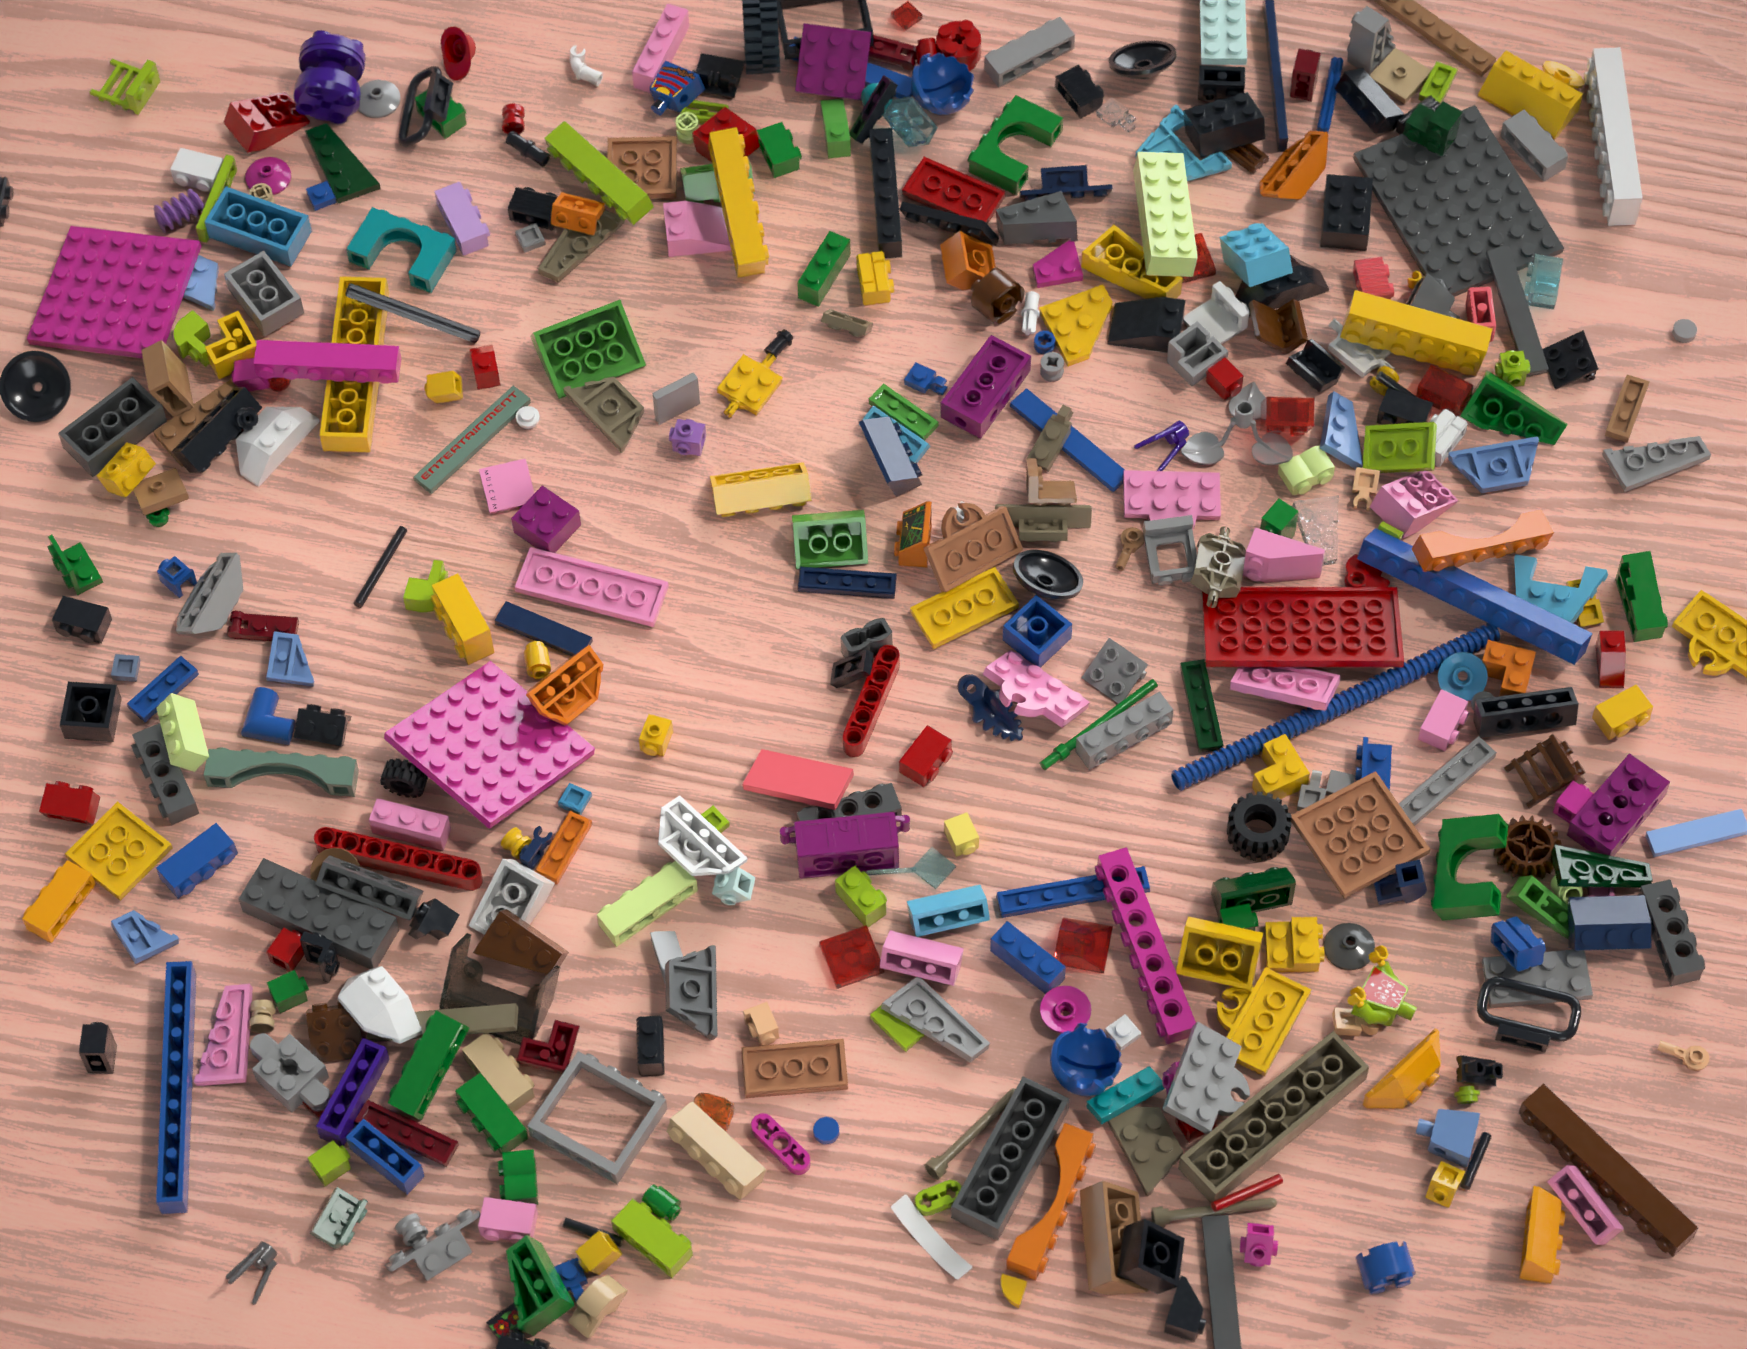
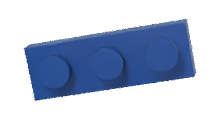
(171, 680)

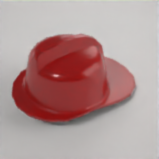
(457, 52)

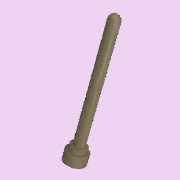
(937, 1166)
(1164, 1216)

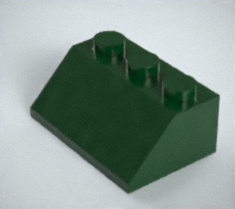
(1261, 890)

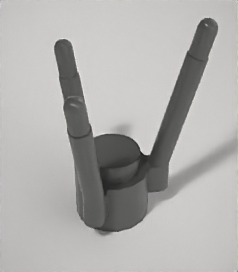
(260, 1257)

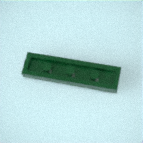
(1201, 706)

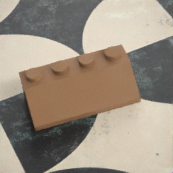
(1104, 1214)

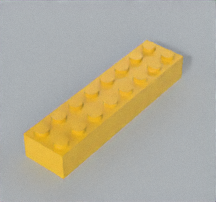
(351, 405)

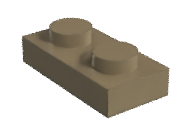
(838, 320)

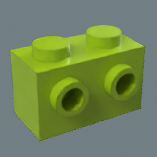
(860, 896)

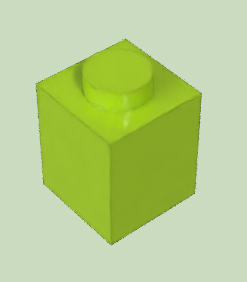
(330, 1162)

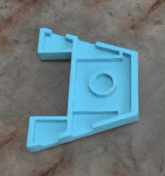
(1165, 141)
(1557, 599)

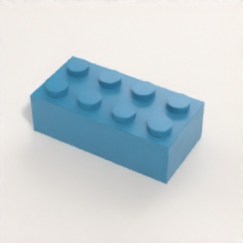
(258, 226)

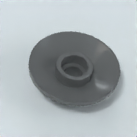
(1349, 956)

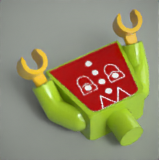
(1382, 993)

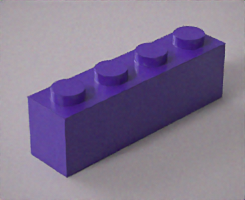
(352, 1091)

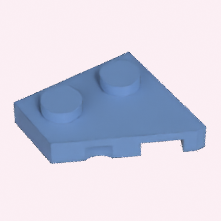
(288, 661)
(142, 937)

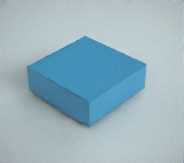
(574, 799)

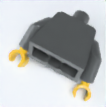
(1430, 294)

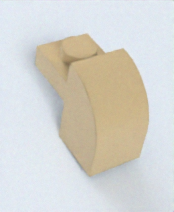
(595, 1303)

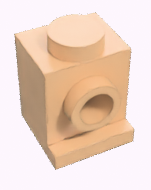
(761, 1023)

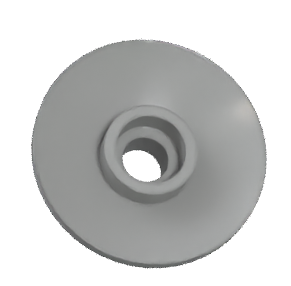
(379, 105)

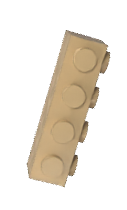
(715, 1150)

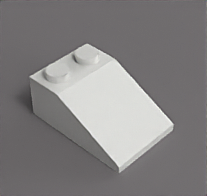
(513, 889)

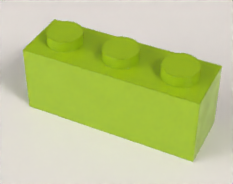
(653, 1237)

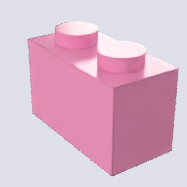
(1443, 720)
(507, 1220)

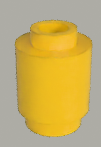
(537, 660)

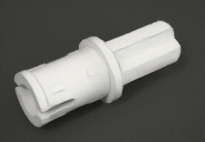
(1030, 312)

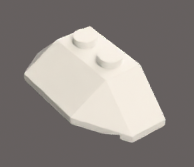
(272, 440)
(695, 841)
(380, 1005)

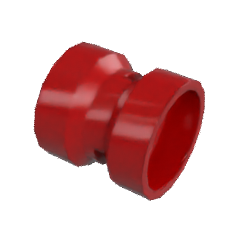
(513, 118)

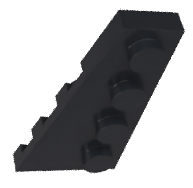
(948, 221)

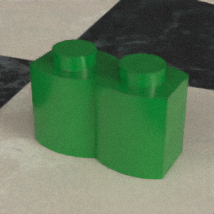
(519, 1176)

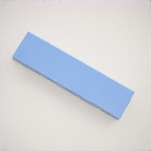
(1697, 833)

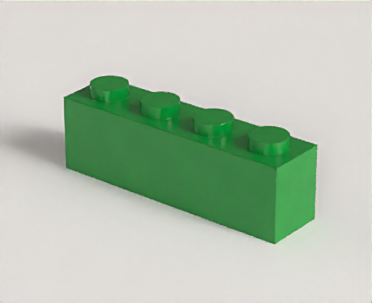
(428, 1065)

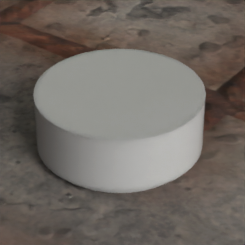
(1684, 330)

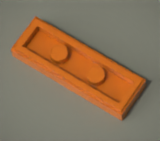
(564, 847)

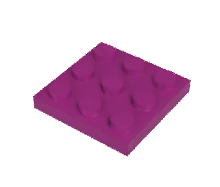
(832, 61)

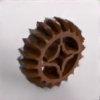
(1537, 848)

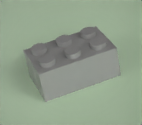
(264, 293)

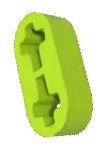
(936, 1192)

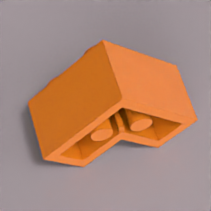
(1510, 665)

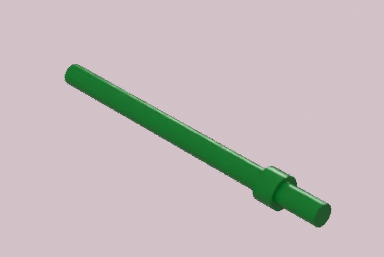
(1063, 750)

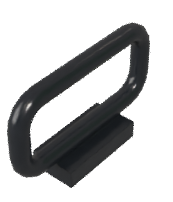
(435, 105)
(1523, 1033)

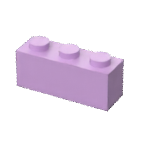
(462, 218)

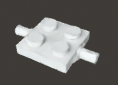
(1356, 355)

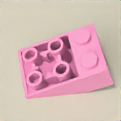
(1412, 502)

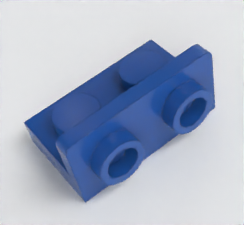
(1374, 758)

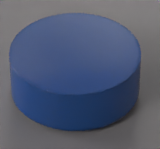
(826, 1130)

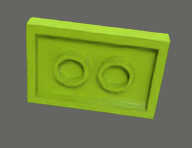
(1400, 447)

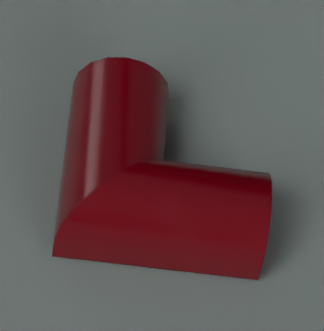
(555, 1054)

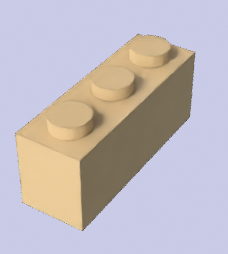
(487, 1057)

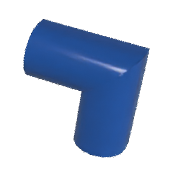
(262, 723)

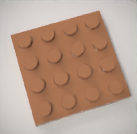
(1359, 834)

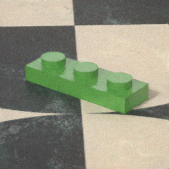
(903, 412)

